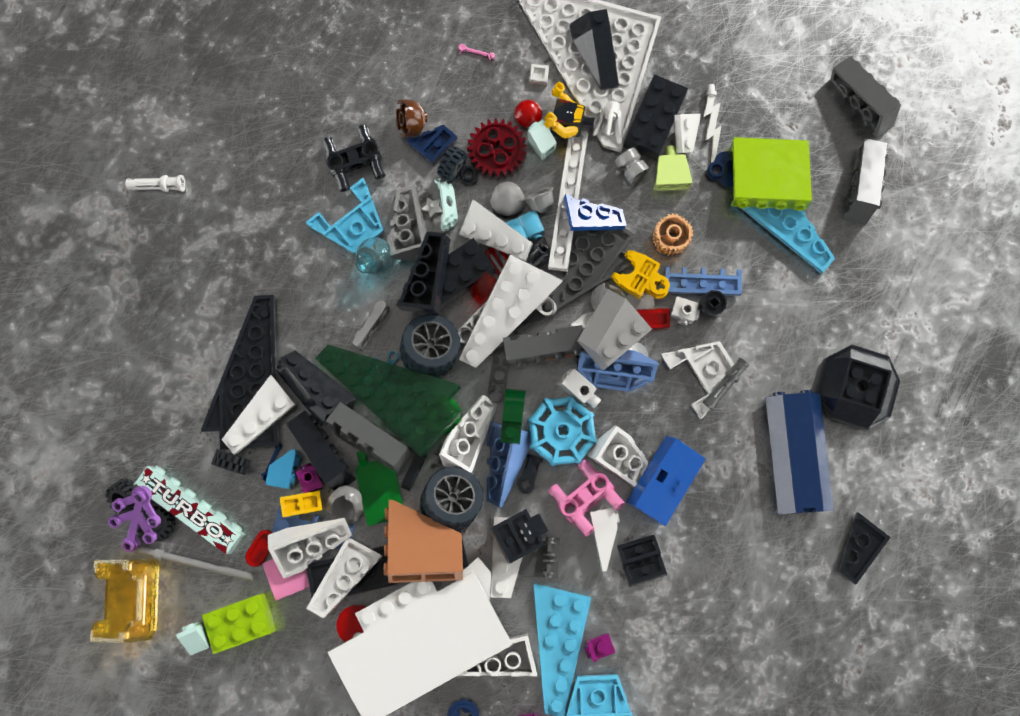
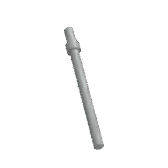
(160, 554)

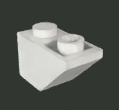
(483, 574)

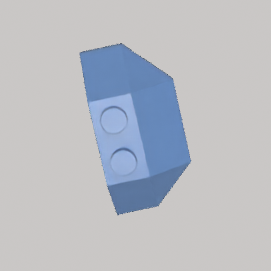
(624, 374)

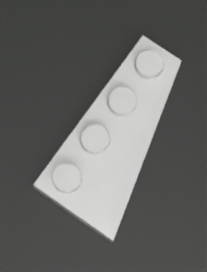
(263, 411)
(343, 575)

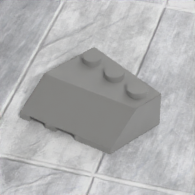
(612, 330)

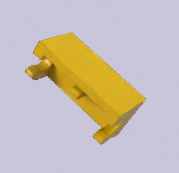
(301, 503)

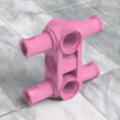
(586, 497)

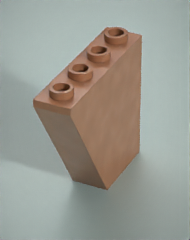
(420, 547)

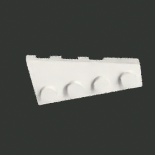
(494, 232)
(503, 574)

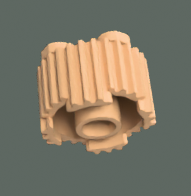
(672, 245)

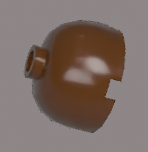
(410, 118)

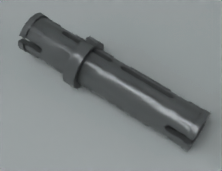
(740, 366)

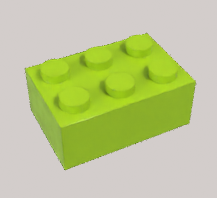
(239, 623)

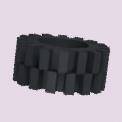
(230, 462)
(120, 489)
(167, 523)

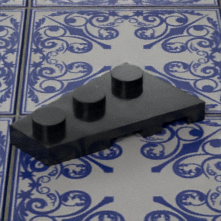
(862, 548)

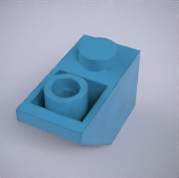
(283, 471)

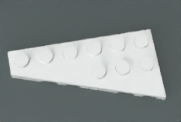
(512, 300)

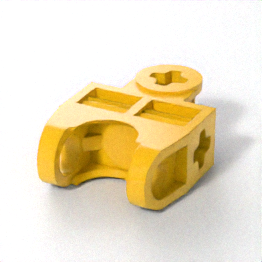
(648, 282)

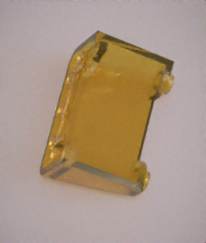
(129, 600)

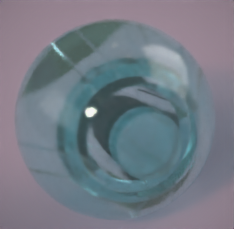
(374, 256)

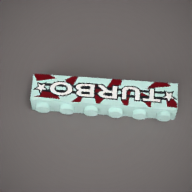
(191, 510)

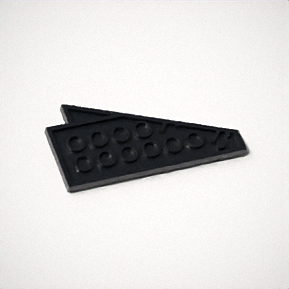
(246, 372)

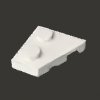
(686, 131)

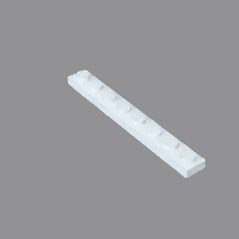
(570, 185)

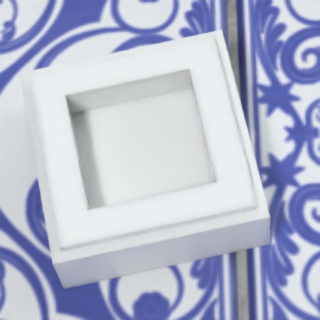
(539, 74)

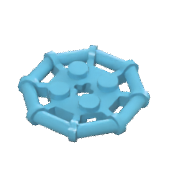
(551, 433)

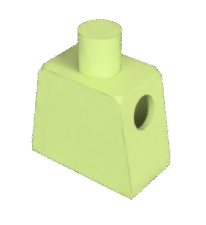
(672, 171)

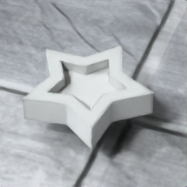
(432, 207)

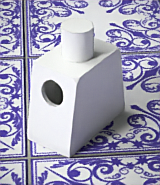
(571, 384)

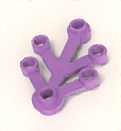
(141, 497)

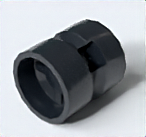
(712, 304)

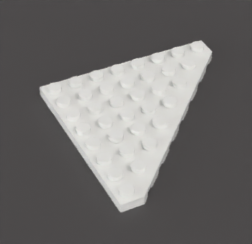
(632, 40)

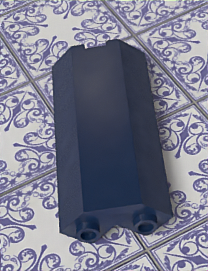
(799, 452)

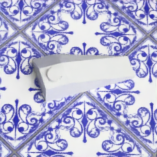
(300, 545)

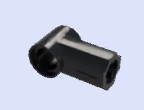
(537, 254)

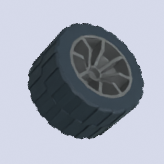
(429, 345)
(452, 498)

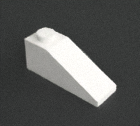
(605, 530)

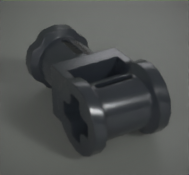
(529, 473)

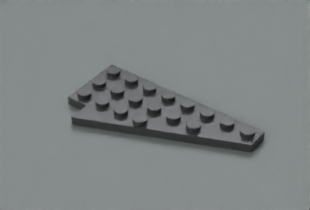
(591, 263)

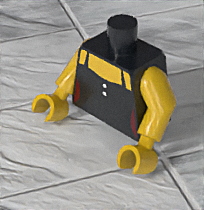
(567, 116)

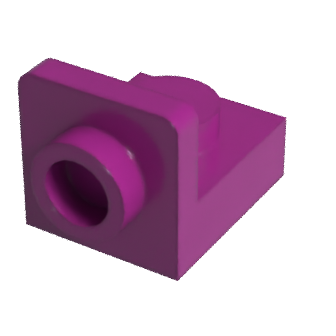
(599, 647)

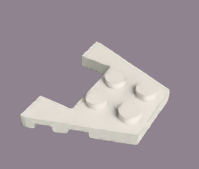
(709, 365)

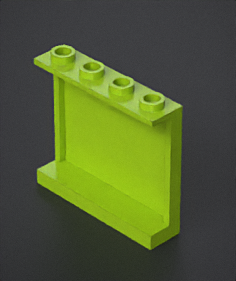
(771, 173)

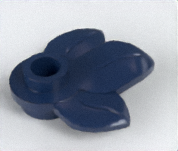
(725, 168)

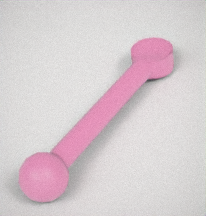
(462, 48)

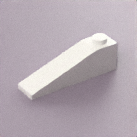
(467, 437)
(619, 455)

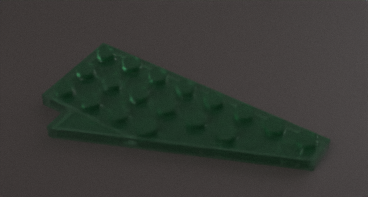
(404, 399)

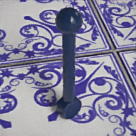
(264, 475)

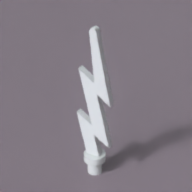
(713, 111)

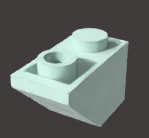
(541, 139)
(194, 638)

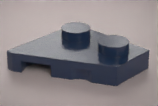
(433, 143)

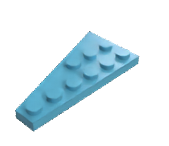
(796, 233)
(560, 631)

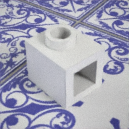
(684, 311)

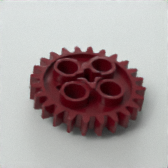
(505, 134)

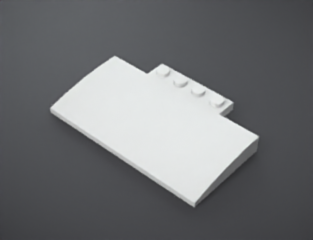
(417, 643)

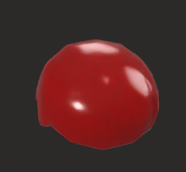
(527, 113)

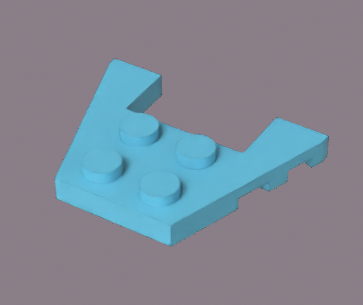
(354, 226)
(598, 697)

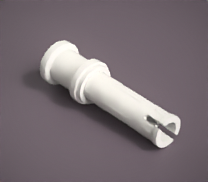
(164, 183)

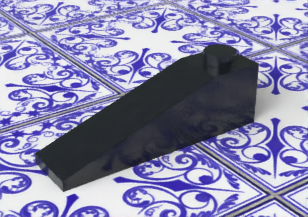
(594, 42)

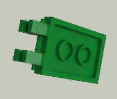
(377, 487)

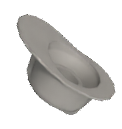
(540, 200)

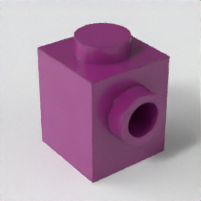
(309, 479)

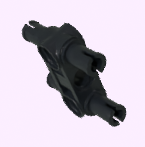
(353, 158)

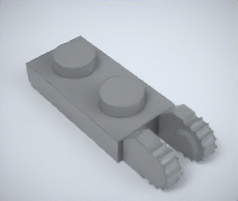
(371, 325)

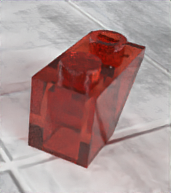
(482, 288)

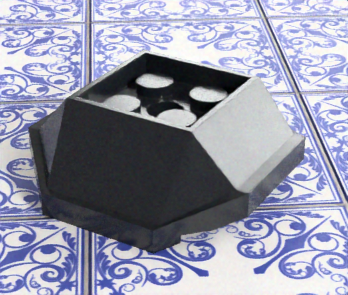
(839, 388)

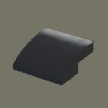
(642, 560)

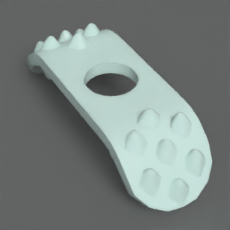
(449, 215)

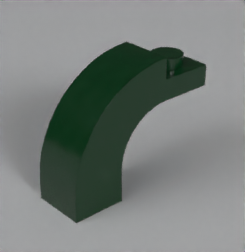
(512, 416)

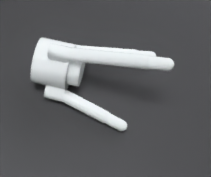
(611, 112)

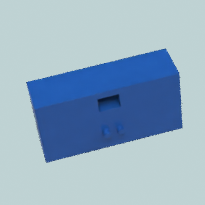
(665, 480)

